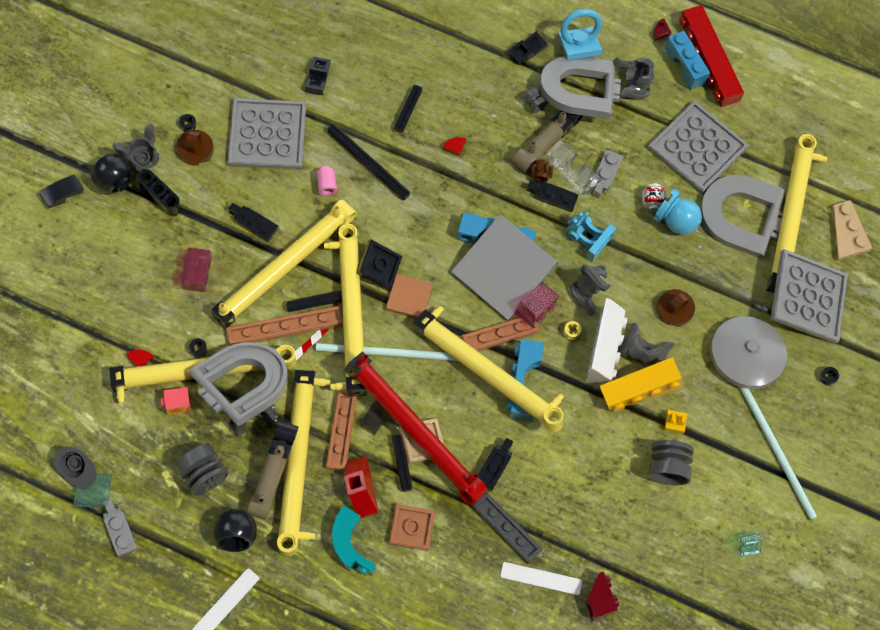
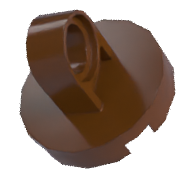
(195, 147)
(675, 307)

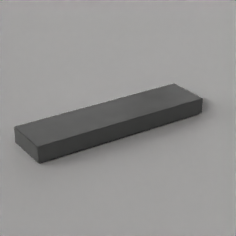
(507, 528)

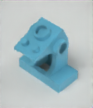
(600, 238)

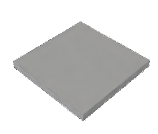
(267, 133)
(698, 147)
(504, 266)
(809, 296)

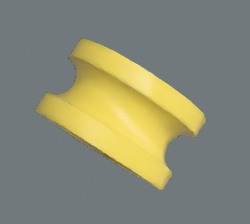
(566, 330)

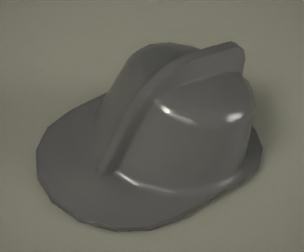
(75, 467)

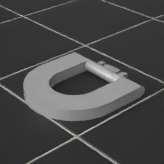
(580, 104)
(732, 235)
(232, 357)

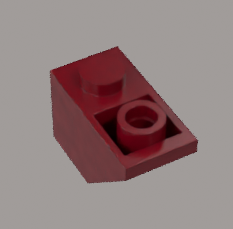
(600, 598)

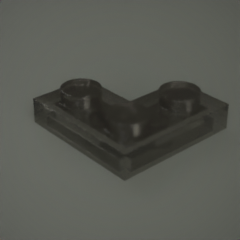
(375, 418)

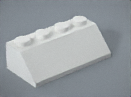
(606, 343)

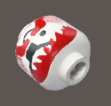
(653, 197)

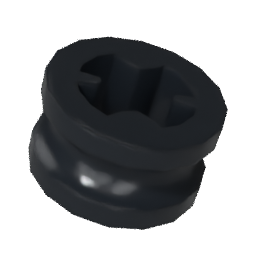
(187, 117)
(198, 354)
(825, 380)

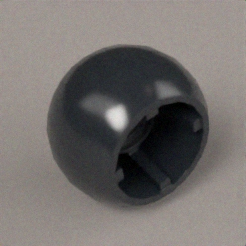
(111, 173)
(234, 530)

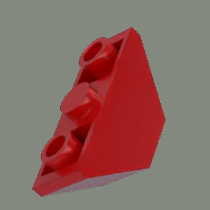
(360, 487)

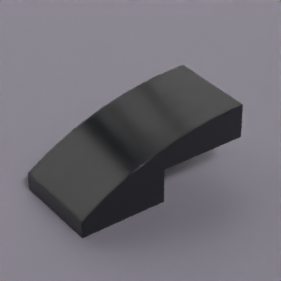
(529, 48)
(317, 75)
(60, 190)

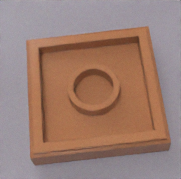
(409, 296)
(412, 527)

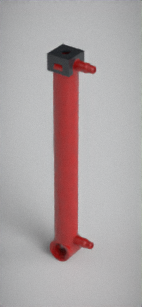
(468, 484)

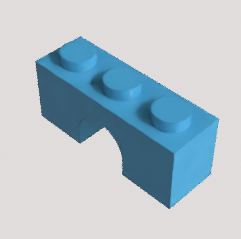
(694, 69)

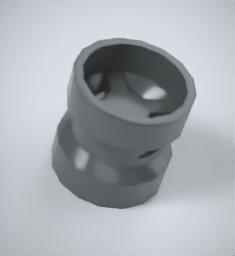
(535, 99)

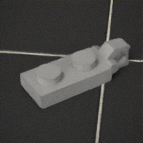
(607, 171)
(119, 530)

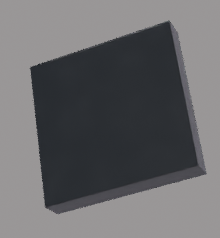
(379, 264)

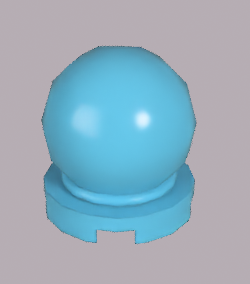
(681, 215)

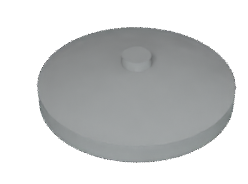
(748, 352)

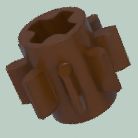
(541, 171)

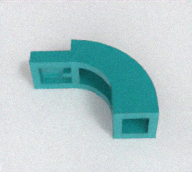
(343, 527)

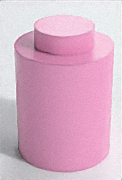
(326, 181)

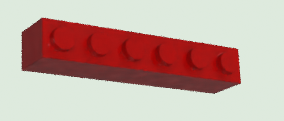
(706, 42)

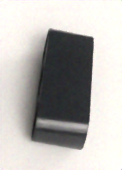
(156, 185)

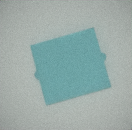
(96, 495)

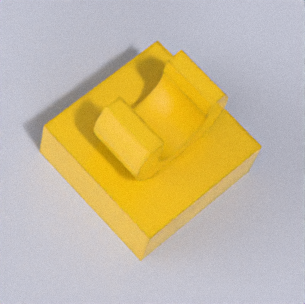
(675, 422)

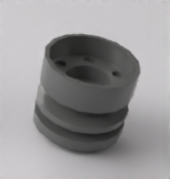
(671, 462)
(201, 469)

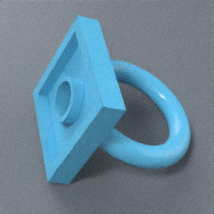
(580, 42)

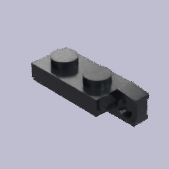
(553, 195)
(253, 222)
(495, 464)

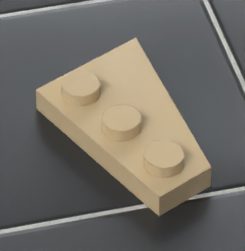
(849, 232)

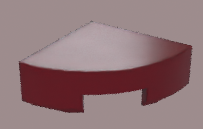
(661, 30)

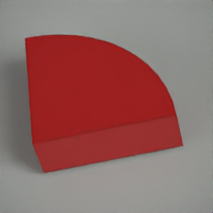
(455, 145)
(139, 357)

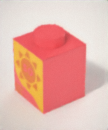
(176, 401)

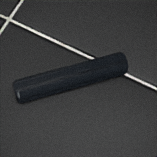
(408, 108)
(314, 301)
(402, 464)

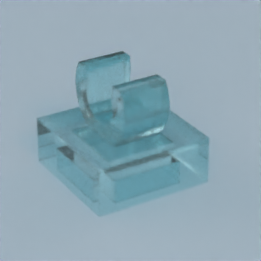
(750, 543)

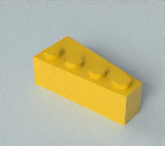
(642, 385)

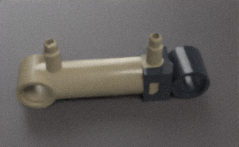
(557, 128)
(272, 469)

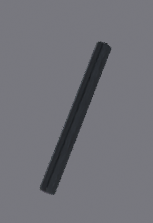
(369, 162)

